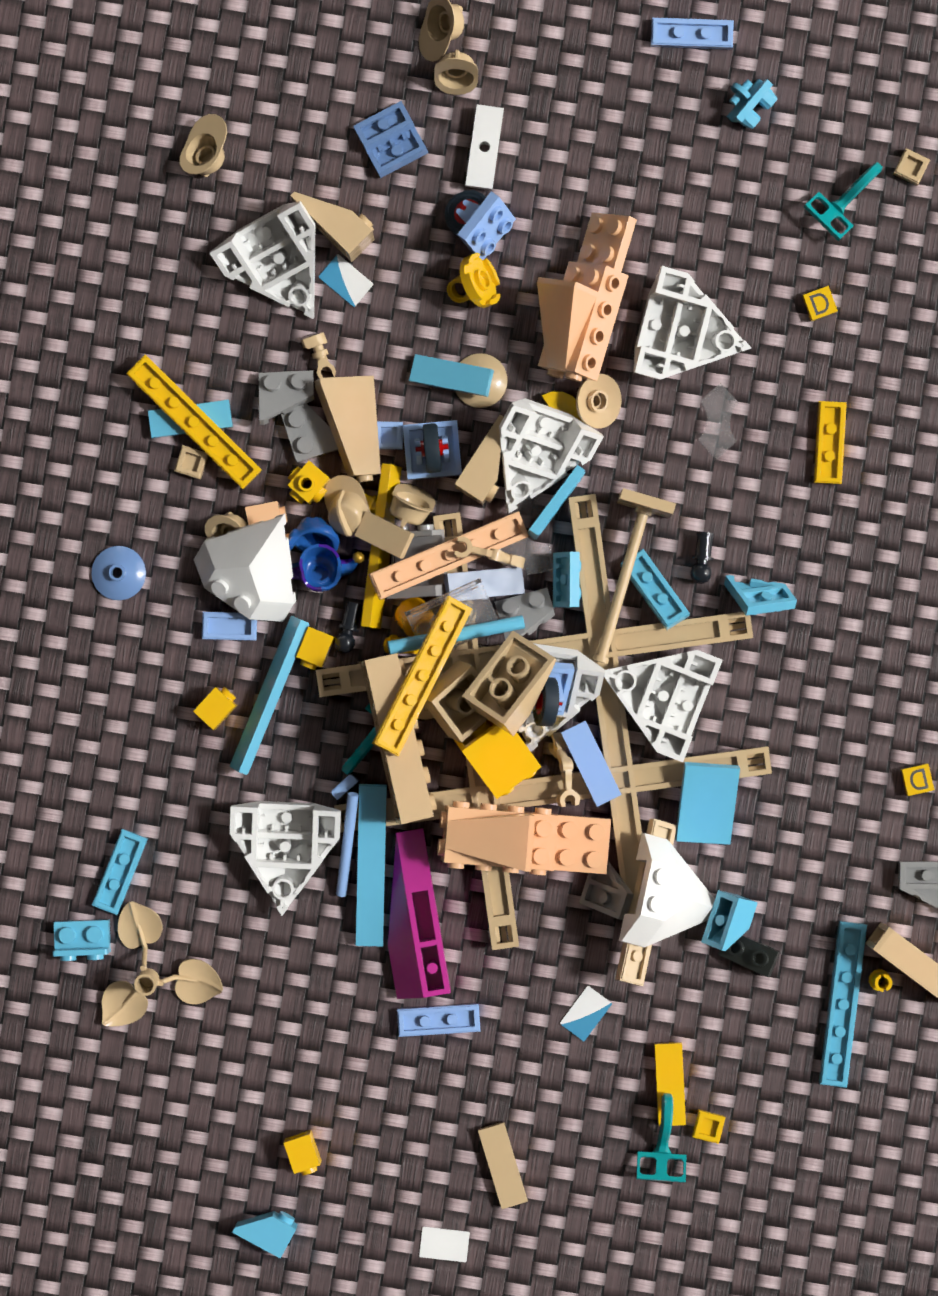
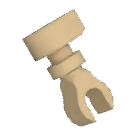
(316, 343)

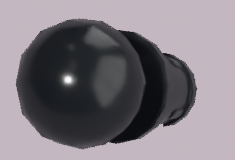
(701, 571)
(344, 641)

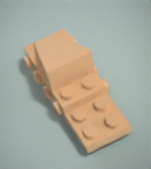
(572, 308)
(522, 839)

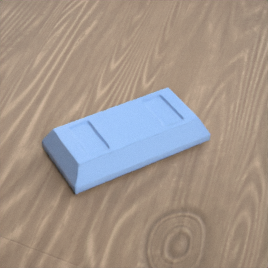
(228, 626)

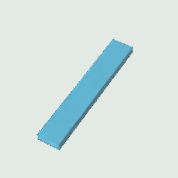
(269, 695)
(371, 864)
(842, 1004)

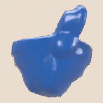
(313, 532)

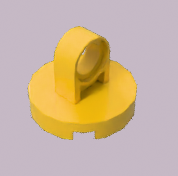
(478, 280)

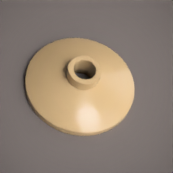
(498, 383)
(606, 401)

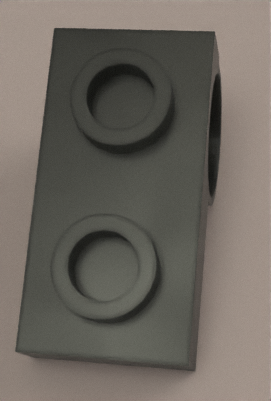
(752, 955)

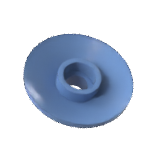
(132, 575)

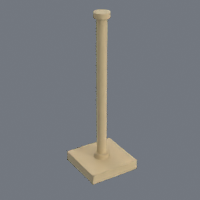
(645, 506)

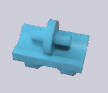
(747, 97)

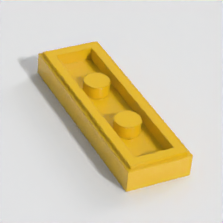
(830, 442)
(670, 1079)

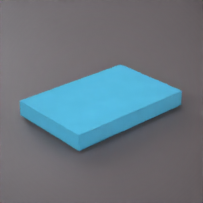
(707, 803)

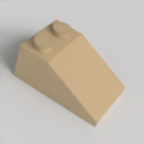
(339, 225)
(481, 472)
(510, 683)

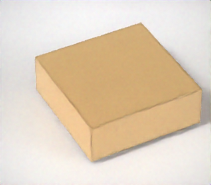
(911, 167)
(191, 462)

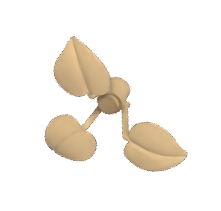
(122, 1002)

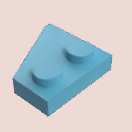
(760, 596)

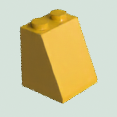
(499, 758)

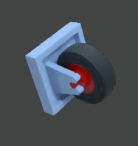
(478, 220)
(432, 450)
(553, 695)

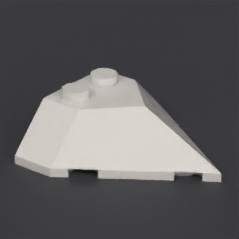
(274, 256)
(681, 328)
(540, 448)
(250, 569)
(584, 687)
(666, 696)
(284, 843)
(668, 898)

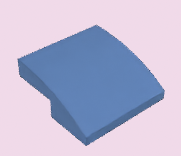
(390, 139)

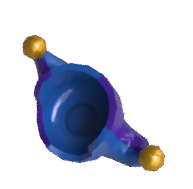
(322, 567)

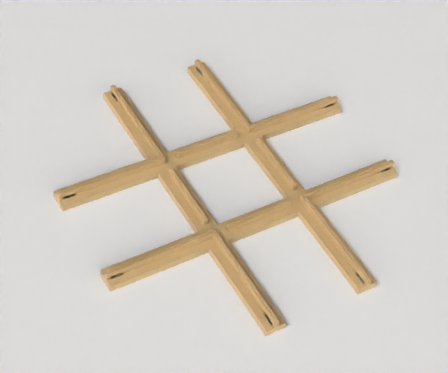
(611, 716)

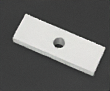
(485, 131)

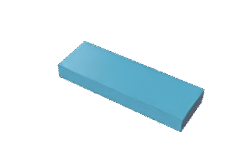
(451, 375)
(163, 426)
(556, 502)
(657, 591)
(120, 871)

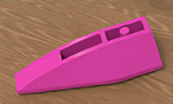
(414, 923)

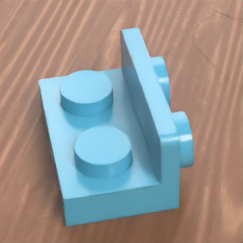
(566, 579)
(81, 939)

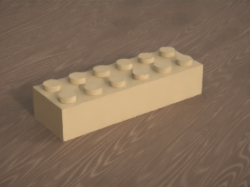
(404, 773)

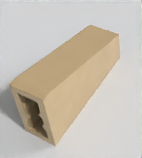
(353, 422)
(905, 957)

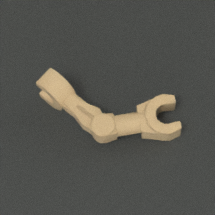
(492, 554)
(558, 749)

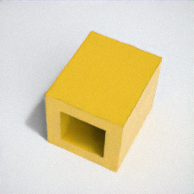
(314, 648)
(216, 707)
(302, 1153)

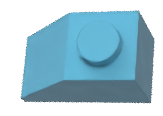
(728, 920)
(268, 1231)

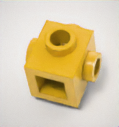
(308, 473)

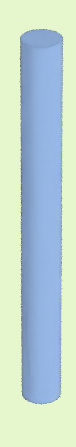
(347, 844)

